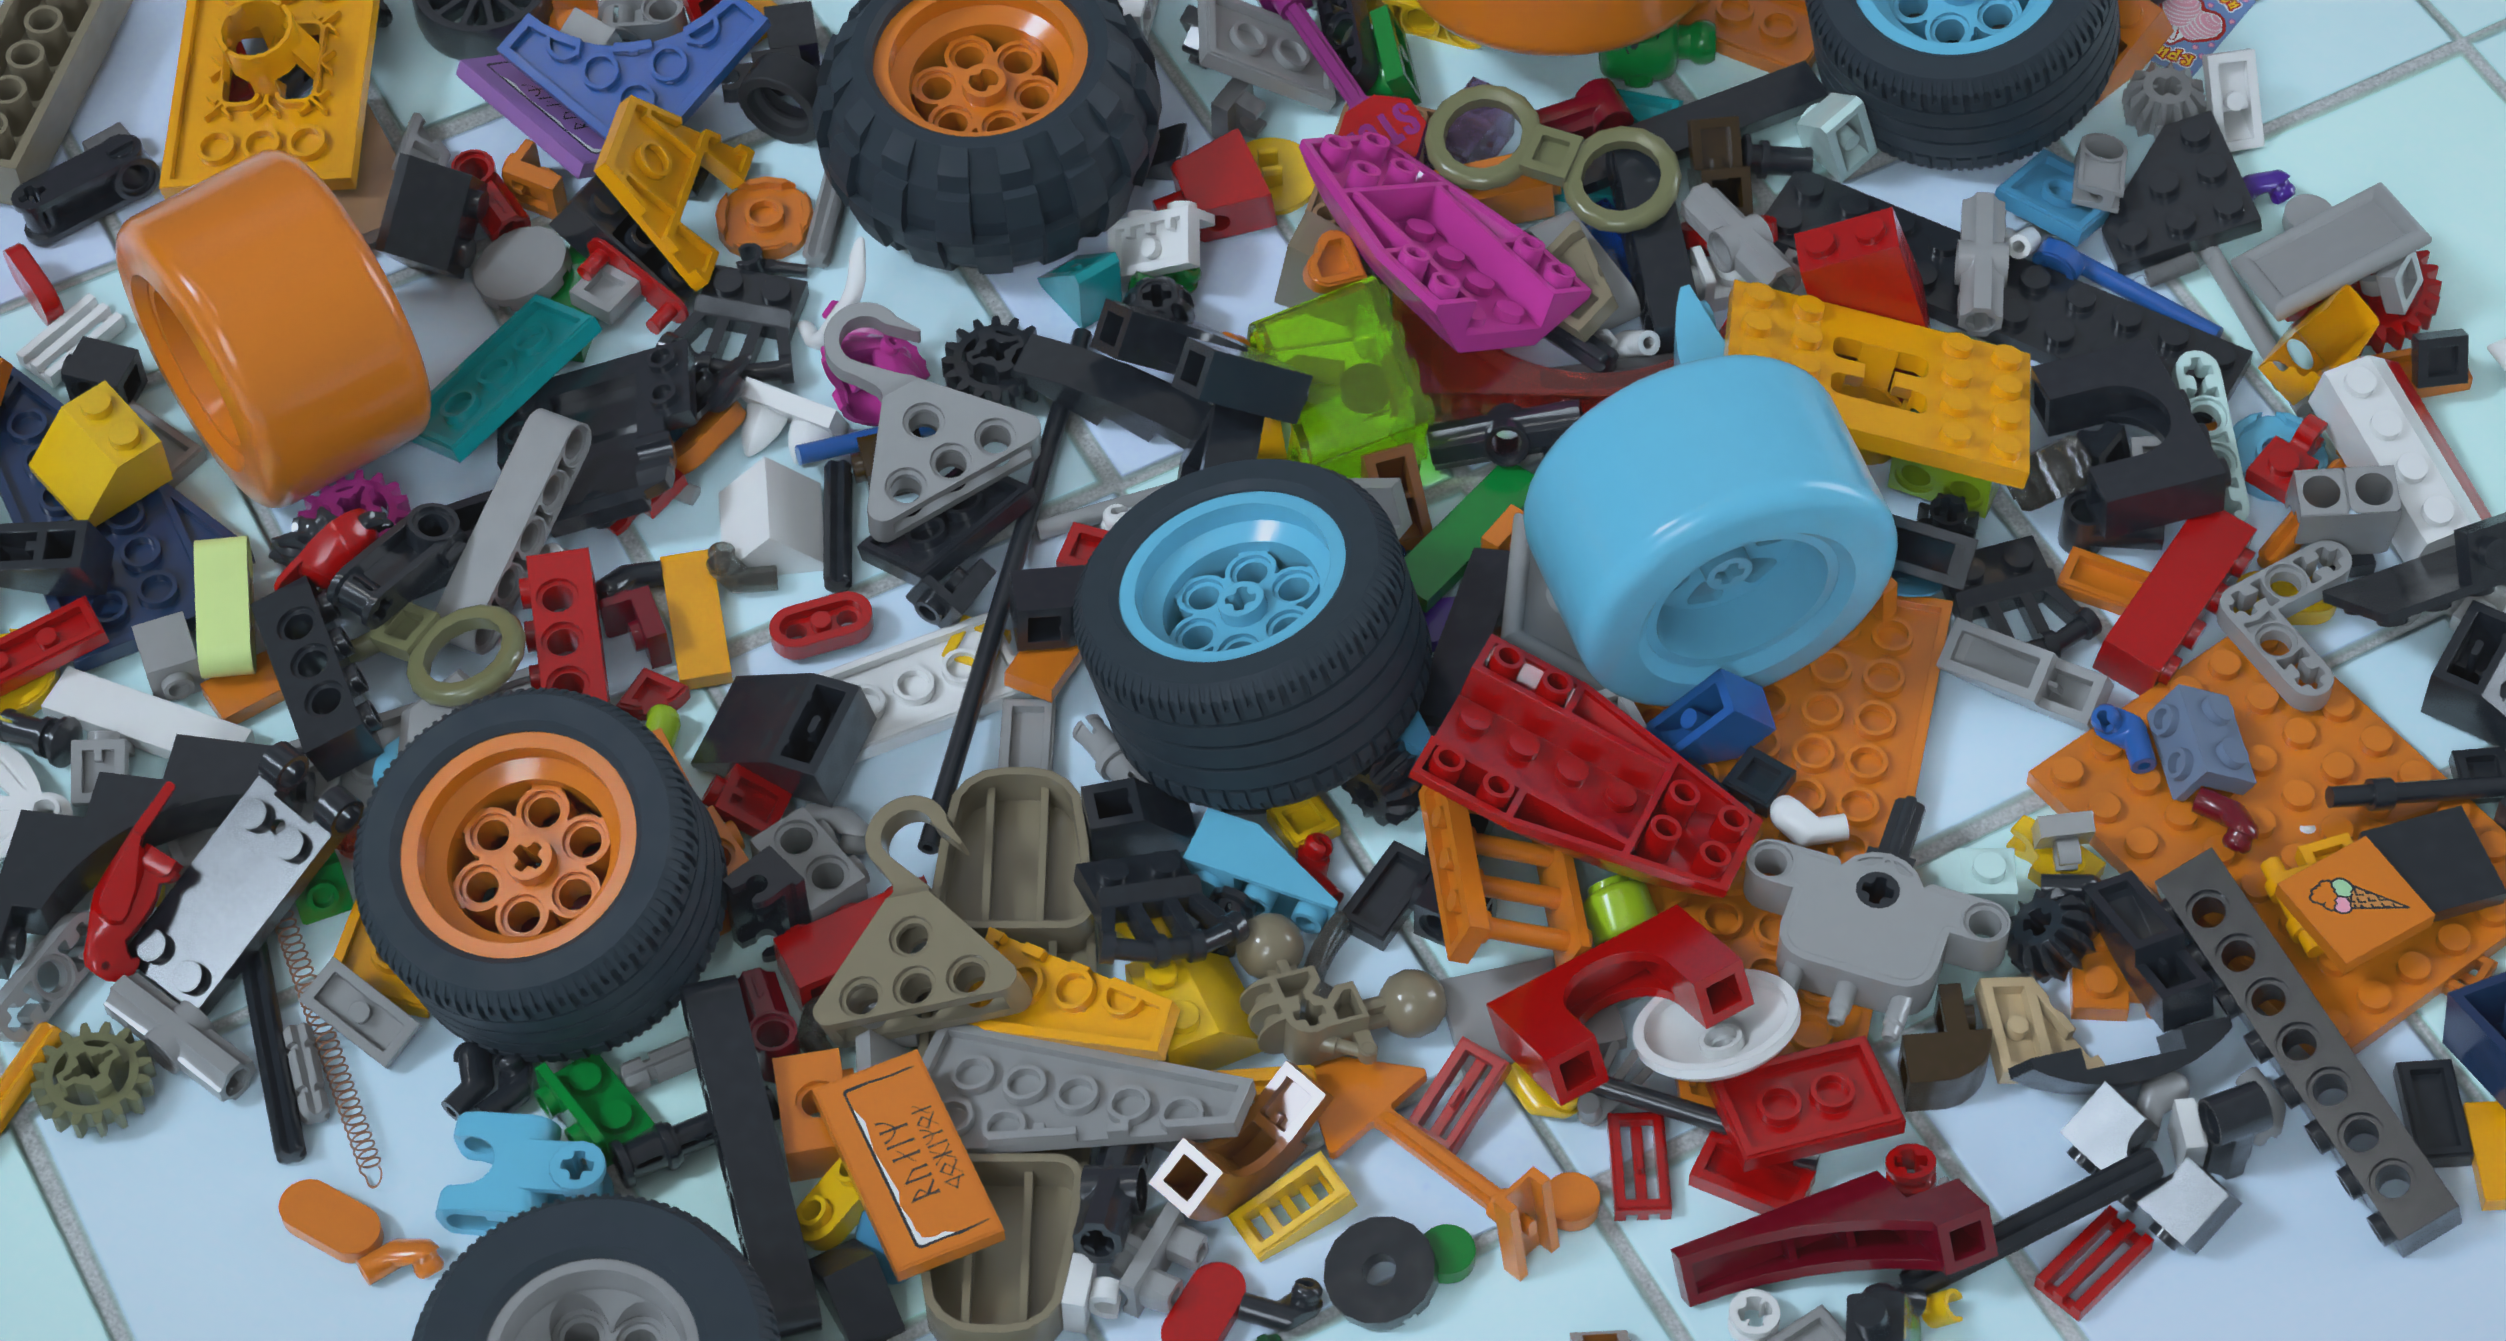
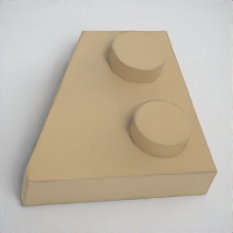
(2023, 1024)

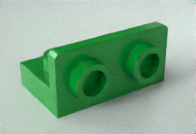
(591, 1103)

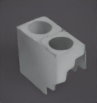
(2324, 502)

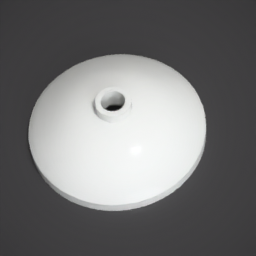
(1686, 1051)

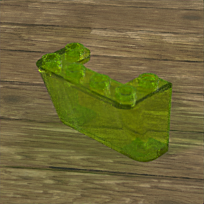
(1362, 381)

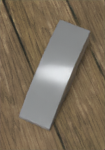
(2024, 674)

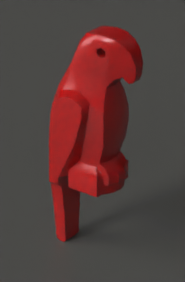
(128, 896)

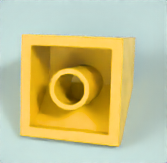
(99, 456)
(1210, 1022)

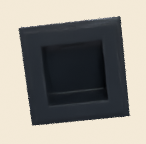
(1170, 148)

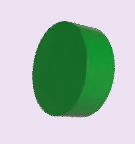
(1454, 1252)

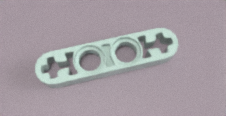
(2213, 401)

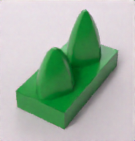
(1396, 69)

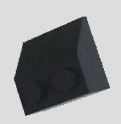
(432, 217)

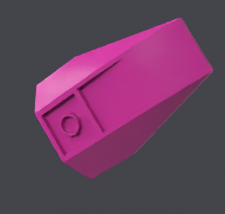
(1440, 248)

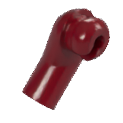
(2231, 814)

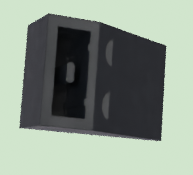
(2471, 676)
(790, 731)

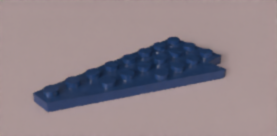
(150, 538)

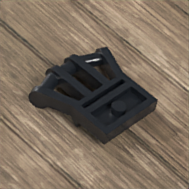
(748, 305)
(2018, 578)
(1154, 887)

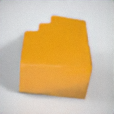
(2334, 330)

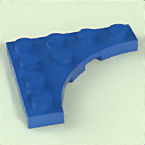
(668, 73)

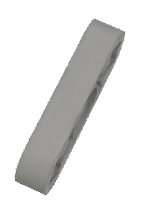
(25, 984)

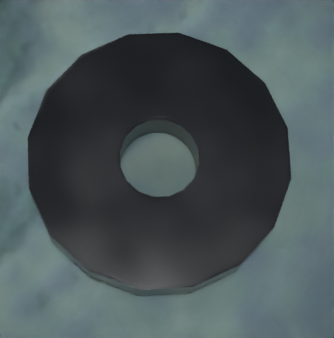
(1365, 1246)

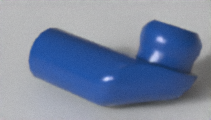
(2126, 732)

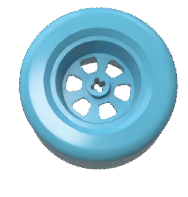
(1709, 528)

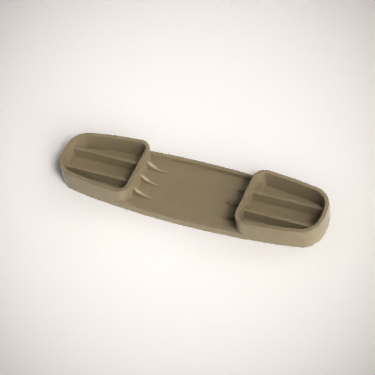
(1019, 878)

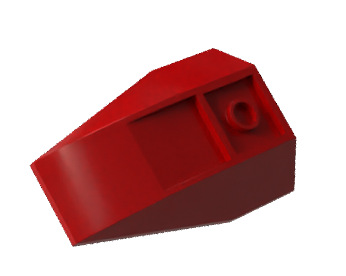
(1582, 777)

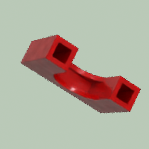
(1662, 957)

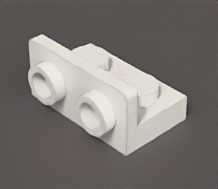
(1159, 240)

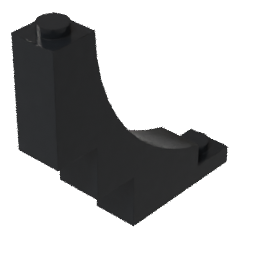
(63, 857)

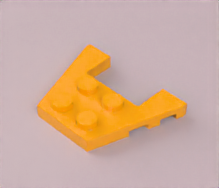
(650, 170)

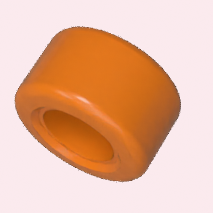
(274, 327)

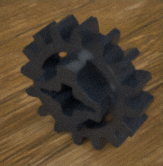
(983, 362)

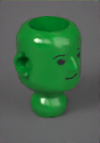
(1659, 55)

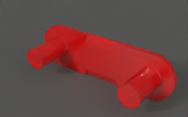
(668, 305)

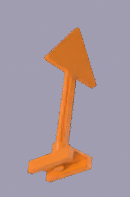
(1367, 1100)

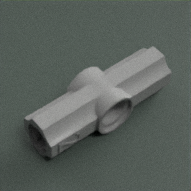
(1738, 240)
(1981, 264)
(180, 1037)

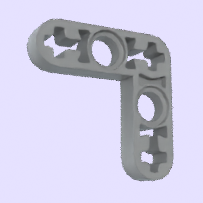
(2270, 620)

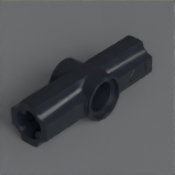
(1475, 438)
(1110, 1197)

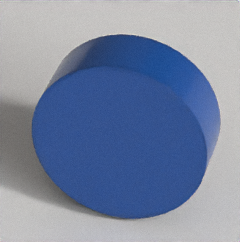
(2059, 257)

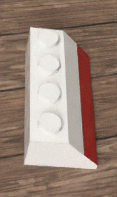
(2383, 422)

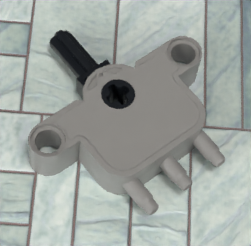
(1869, 925)

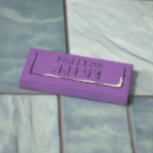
(534, 113)

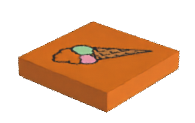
(2354, 904)

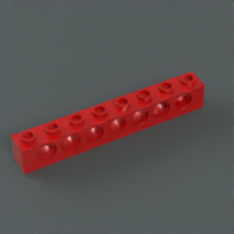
(566, 583)

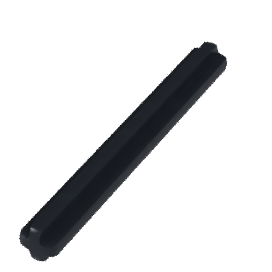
(273, 1058)
(2053, 1214)

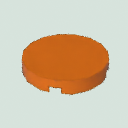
(767, 214)

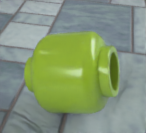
(1616, 906)

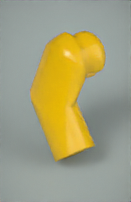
(1534, 1098)

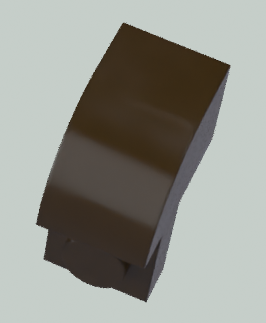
(1717, 159)
(1945, 1065)

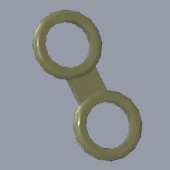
(1553, 158)
(420, 633)

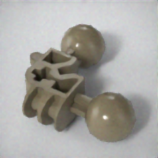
(1329, 1028)

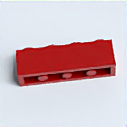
(2174, 600)

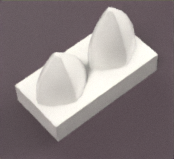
(772, 408)

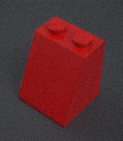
(1864, 268)

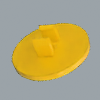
(1283, 172)

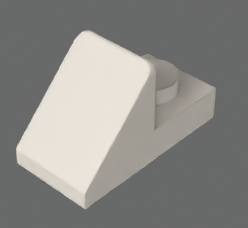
(2235, 97)

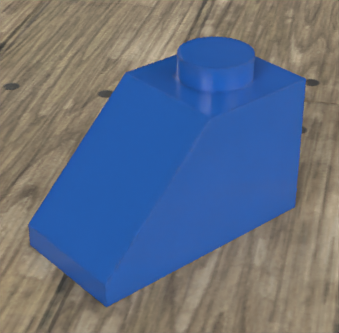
(1715, 719)

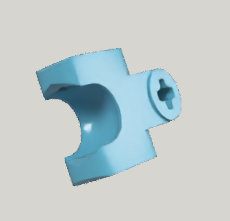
(526, 1170)

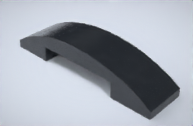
(2068, 1074)

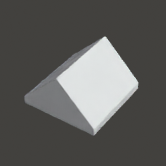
(774, 518)

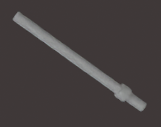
(2246, 313)

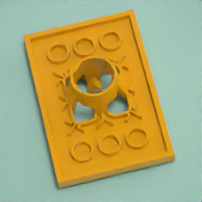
(320, 130)
(1967, 393)

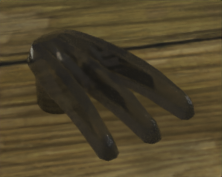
(1326, 946)

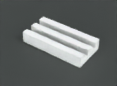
(66, 334)

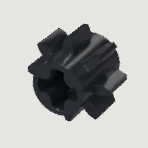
(1950, 514)

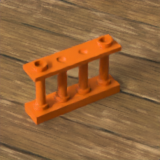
(1463, 886)

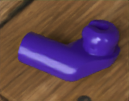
(2271, 182)

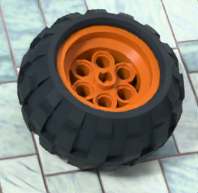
(987, 125)

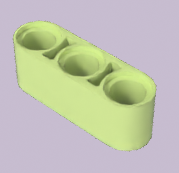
(223, 607)

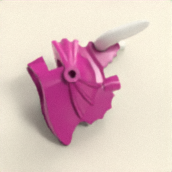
(862, 345)

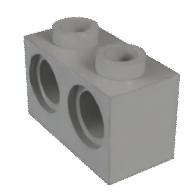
(820, 864)

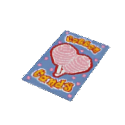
(2198, 30)

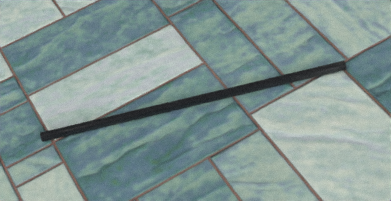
(997, 615)

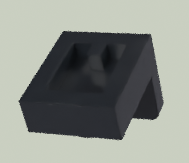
(949, 601)

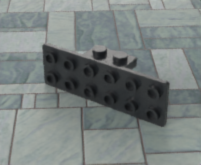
(2430, 581)

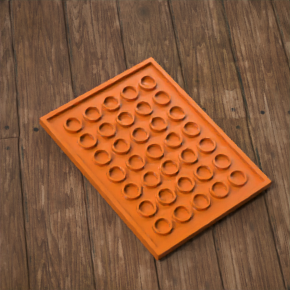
(2293, 763)

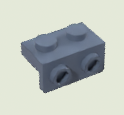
(2199, 743)

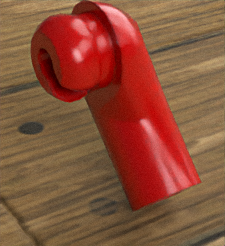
(1315, 860)

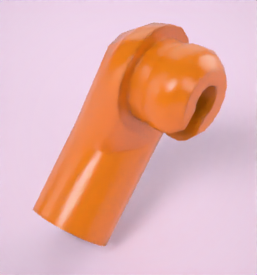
(399, 1253)

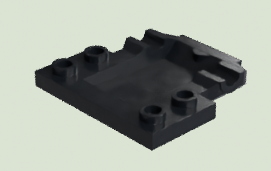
(630, 413)

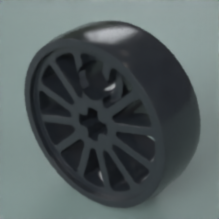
(481, 25)

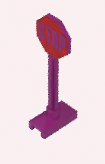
(1386, 115)

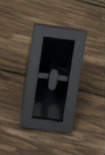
(856, 1292)

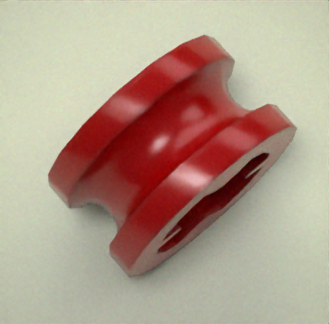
(1911, 1157)

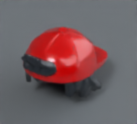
(325, 544)

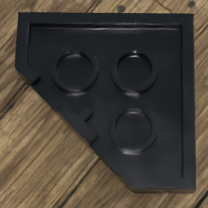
(2180, 199)

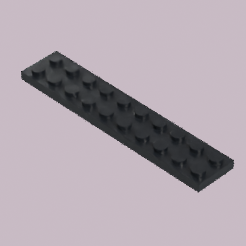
(2040, 306)

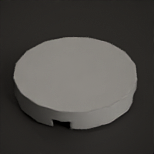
(520, 266)

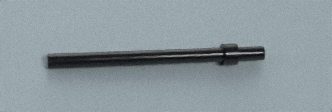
(2384, 793)

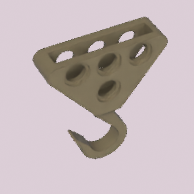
(882, 961)

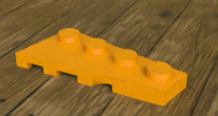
(1082, 1006)

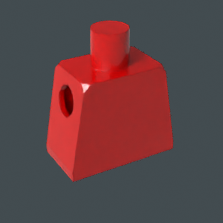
(1225, 183)

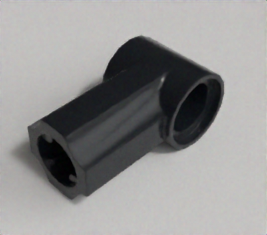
(2080, 530)
(2230, 1126)

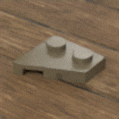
(1575, 251)

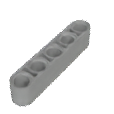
(516, 520)

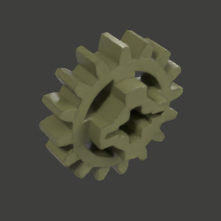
(93, 1080)

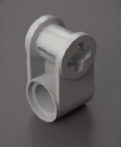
(644, 18)

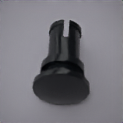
(1774, 160)
(47, 737)

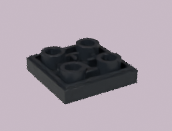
(2441, 862)

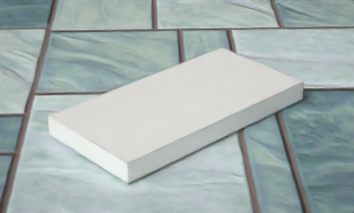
(918, 689)

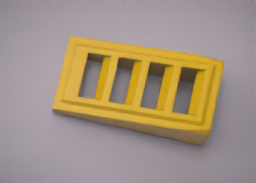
(1297, 1181)

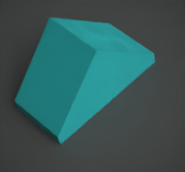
(1083, 285)

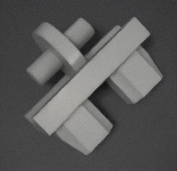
(1149, 1256)

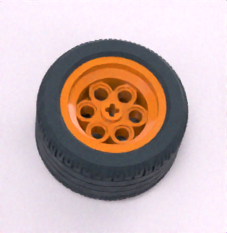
(525, 786)

